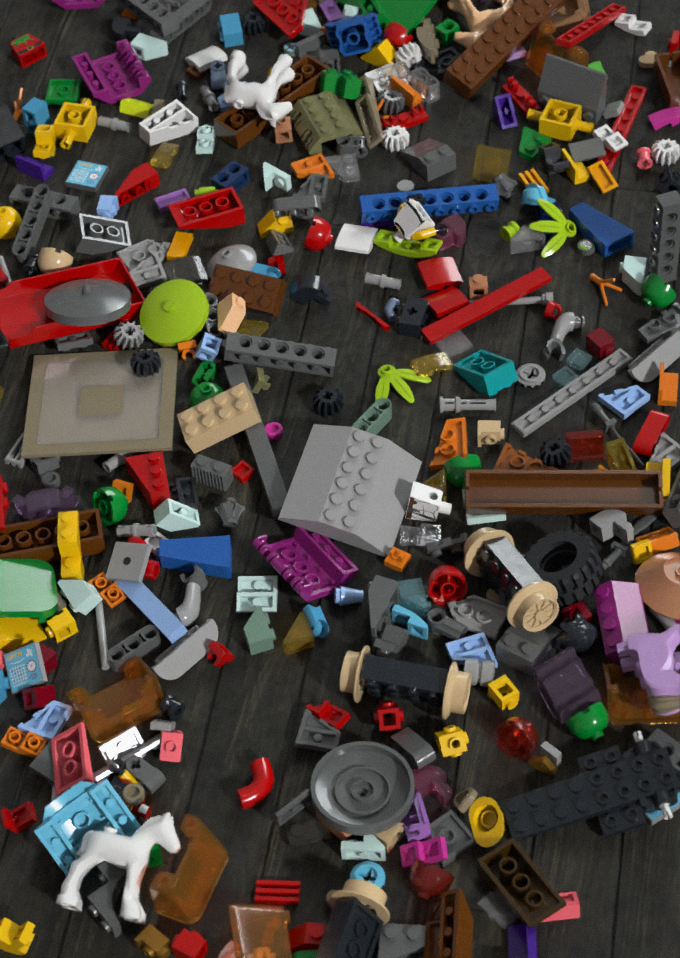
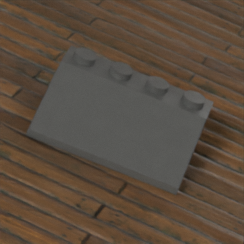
(573, 84)

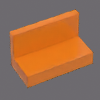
(412, 97)
(667, 388)

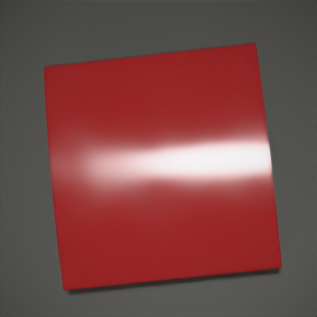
(439, 272)
(446, 301)

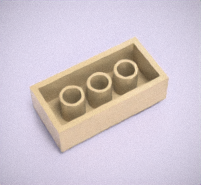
(218, 417)

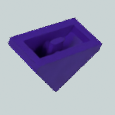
(504, 111)

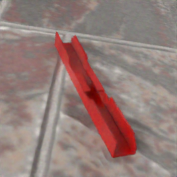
(363, 310)

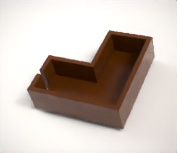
(668, 76)

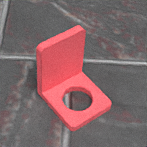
(171, 745)

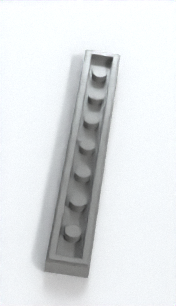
(571, 393)

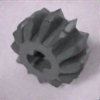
(392, 103)

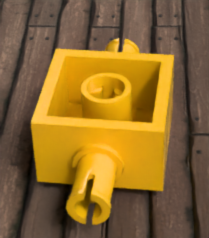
(560, 120)
(75, 122)

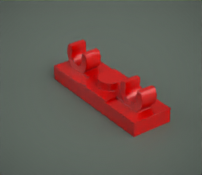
(520, 96)
(406, 119)

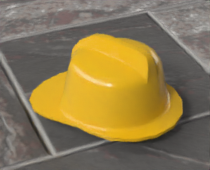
(486, 821)

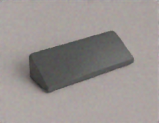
(278, 243)

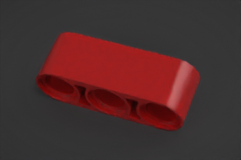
(650, 433)

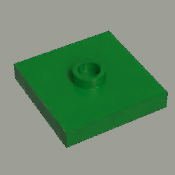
(63, 91)

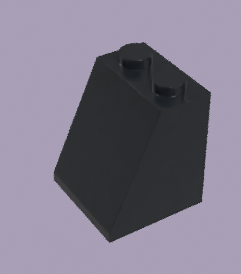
(11, 137)

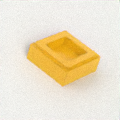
(641, 551)

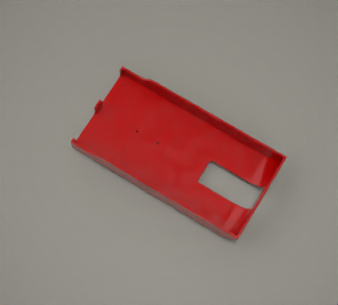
(23, 306)

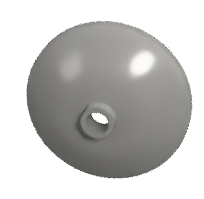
(234, 256)

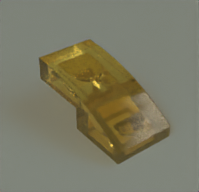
(164, 155)
(428, 364)

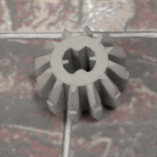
(128, 335)

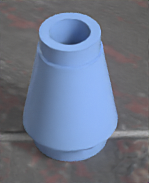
(347, 596)

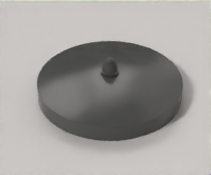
(87, 302)
(362, 788)

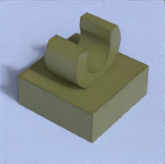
(259, 380)

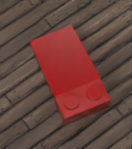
(209, 210)

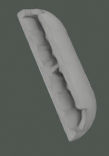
(647, 365)
(186, 651)

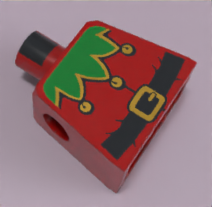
(27, 49)

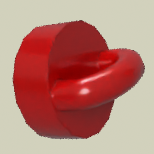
(550, 309)

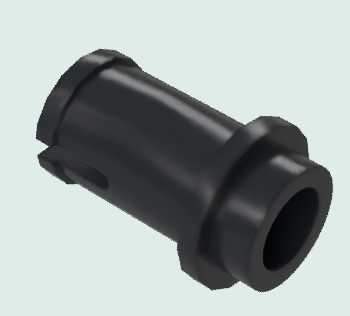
(181, 88)

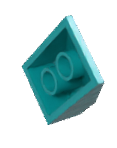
(487, 372)

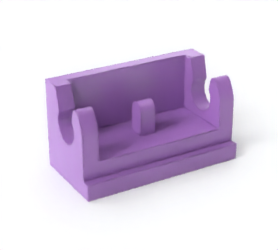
(416, 821)

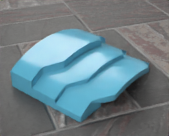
(80, 810)

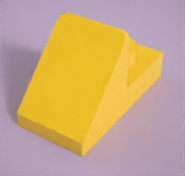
(280, 224)

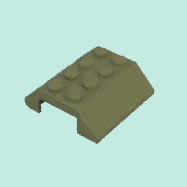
(323, 119)

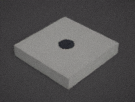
(128, 562)

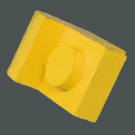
(45, 141)
(15, 938)

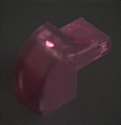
(456, 232)
(432, 780)

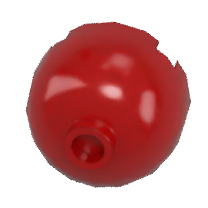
(396, 35)
(318, 235)
(446, 585)

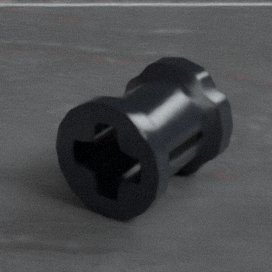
(31, 264)

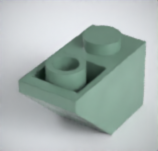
(257, 632)

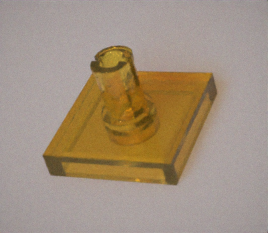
(490, 162)

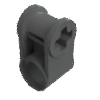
(352, 145)
(145, 774)

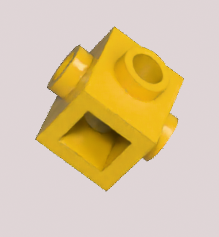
(451, 741)

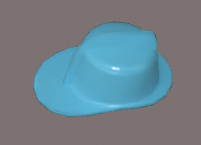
(533, 193)

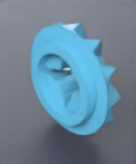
(363, 870)

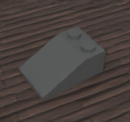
(430, 158)
(100, 234)
(382, 597)
(524, 648)

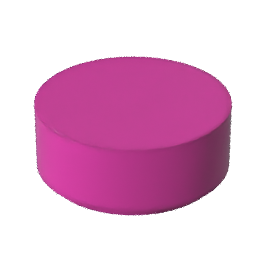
(274, 431)

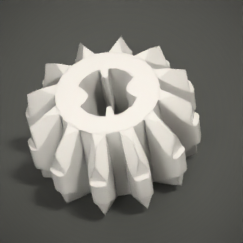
(409, 53)
(395, 138)
(665, 152)

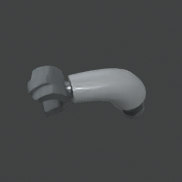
(563, 325)
(189, 610)

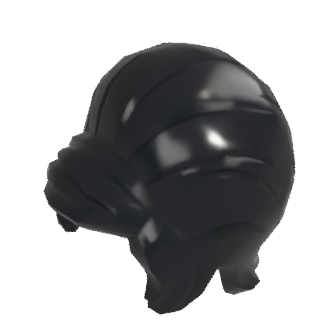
(577, 634)

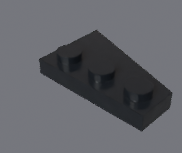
(442, 62)

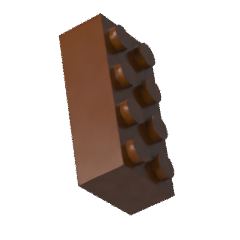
(261, 292)

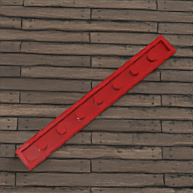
(590, 26)
(625, 121)
(486, 305)

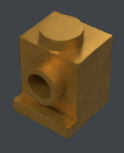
(153, 943)

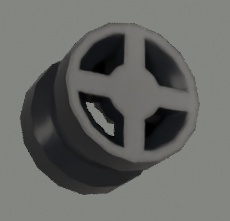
(172, 707)

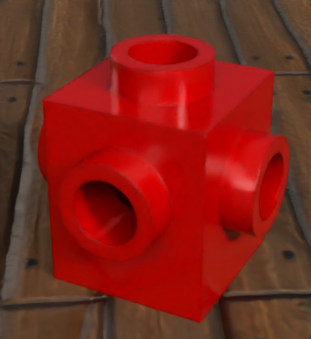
(390, 723)

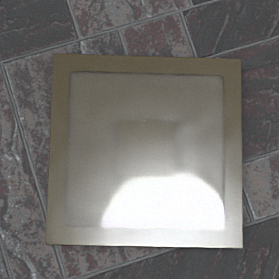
(98, 405)

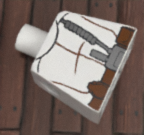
(426, 503)

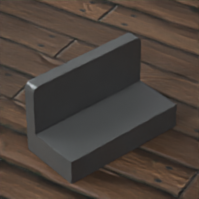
(311, 45)
(586, 150)

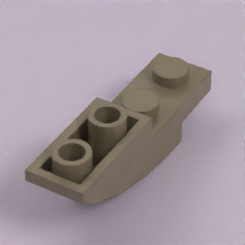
(427, 41)

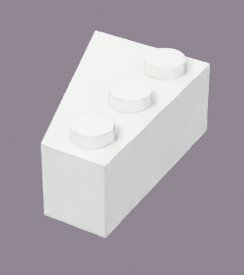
(168, 124)

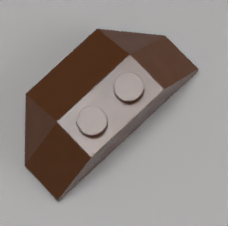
(449, 927)

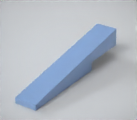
(154, 610)

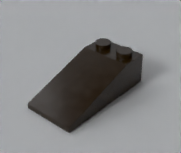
(519, 883)

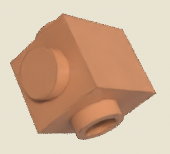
(283, 130)

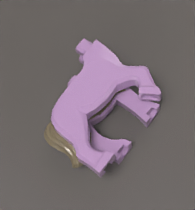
(656, 666)

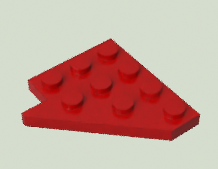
(284, 14)

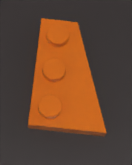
(452, 443)

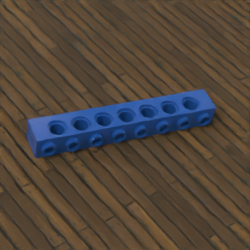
(439, 202)

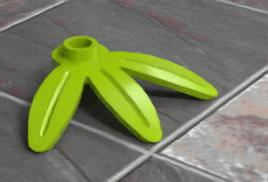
(563, 227)
(390, 374)

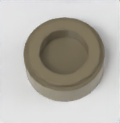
(133, 794)

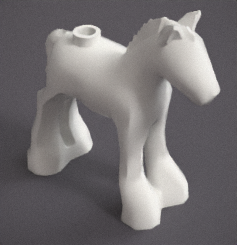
(255, 94)
(124, 852)

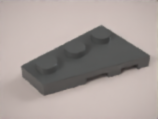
(662, 326)

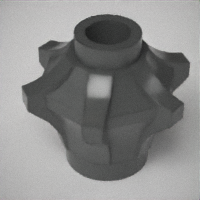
(504, 185)
(230, 512)

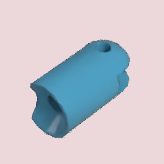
(266, 270)
(316, 620)

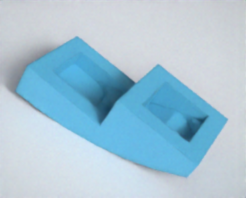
(407, 618)

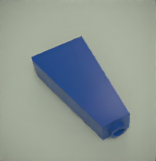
(603, 230)
(209, 553)

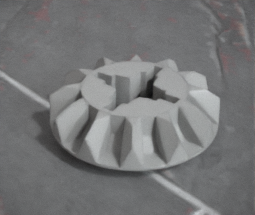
(527, 370)

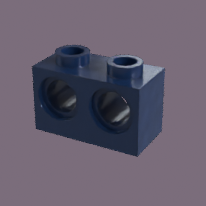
(231, 175)

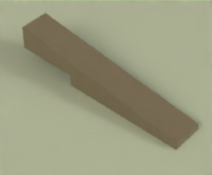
(369, 113)

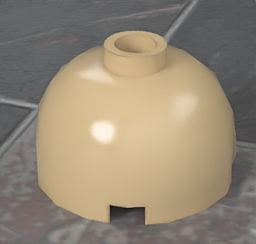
(52, 261)

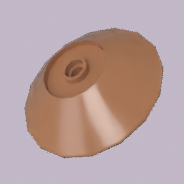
(661, 584)

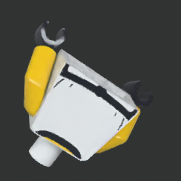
(415, 222)

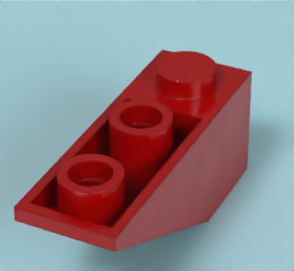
(138, 183)

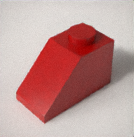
(306, 936)

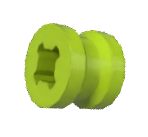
(509, 231)

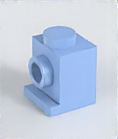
(107, 206)
(208, 347)

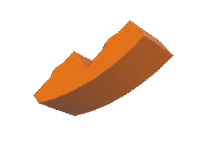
(109, 591)
(23, 743)

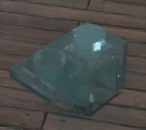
(413, 597)

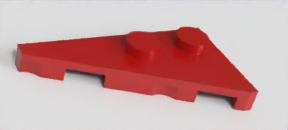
(4, 503)

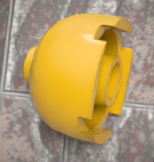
(9, 222)

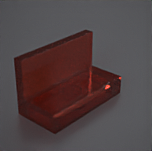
(586, 445)

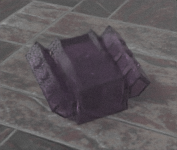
(45, 502)
(565, 685)

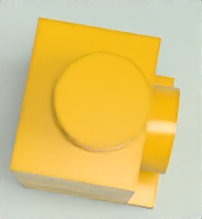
(61, 626)
(503, 693)

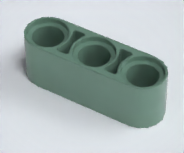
(375, 417)

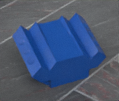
(354, 34)

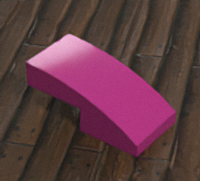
(664, 117)
(428, 851)

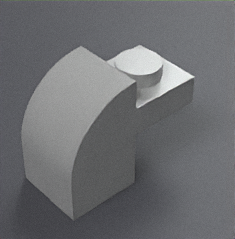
(611, 523)

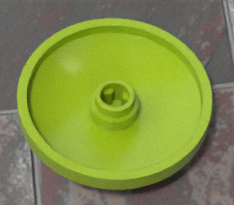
(174, 312)

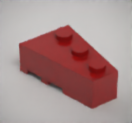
(150, 476)

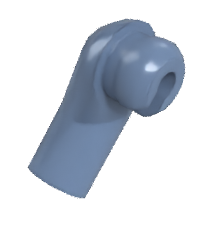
(388, 309)

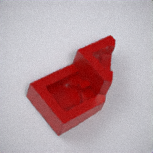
(331, 714)

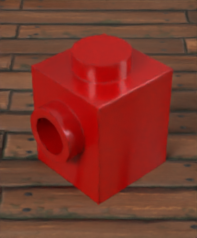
(189, 945)

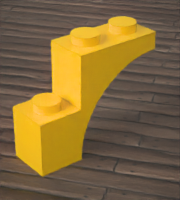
(69, 546)

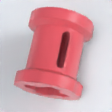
(643, 155)

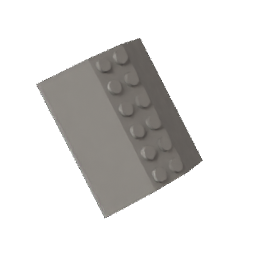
(351, 487)

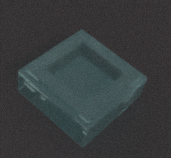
(578, 359)
(564, 376)

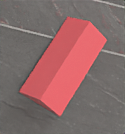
(71, 758)

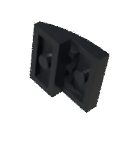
(184, 491)

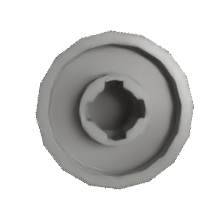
(481, 673)

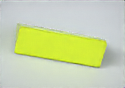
(136, 108)

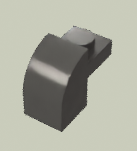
(392, 641)

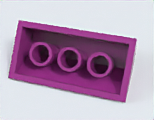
(619, 614)

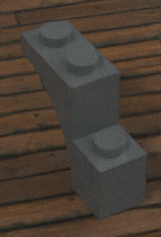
(104, 899)

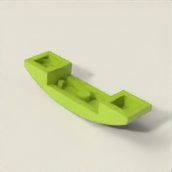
(407, 247)

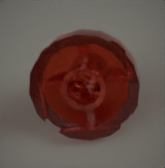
(517, 737)
(429, 880)

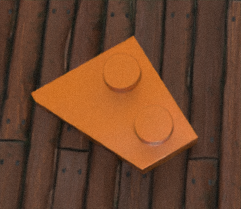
(312, 165)

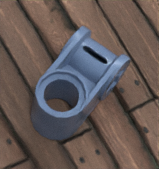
(218, 75)

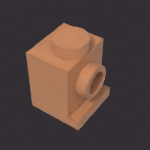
(476, 284)

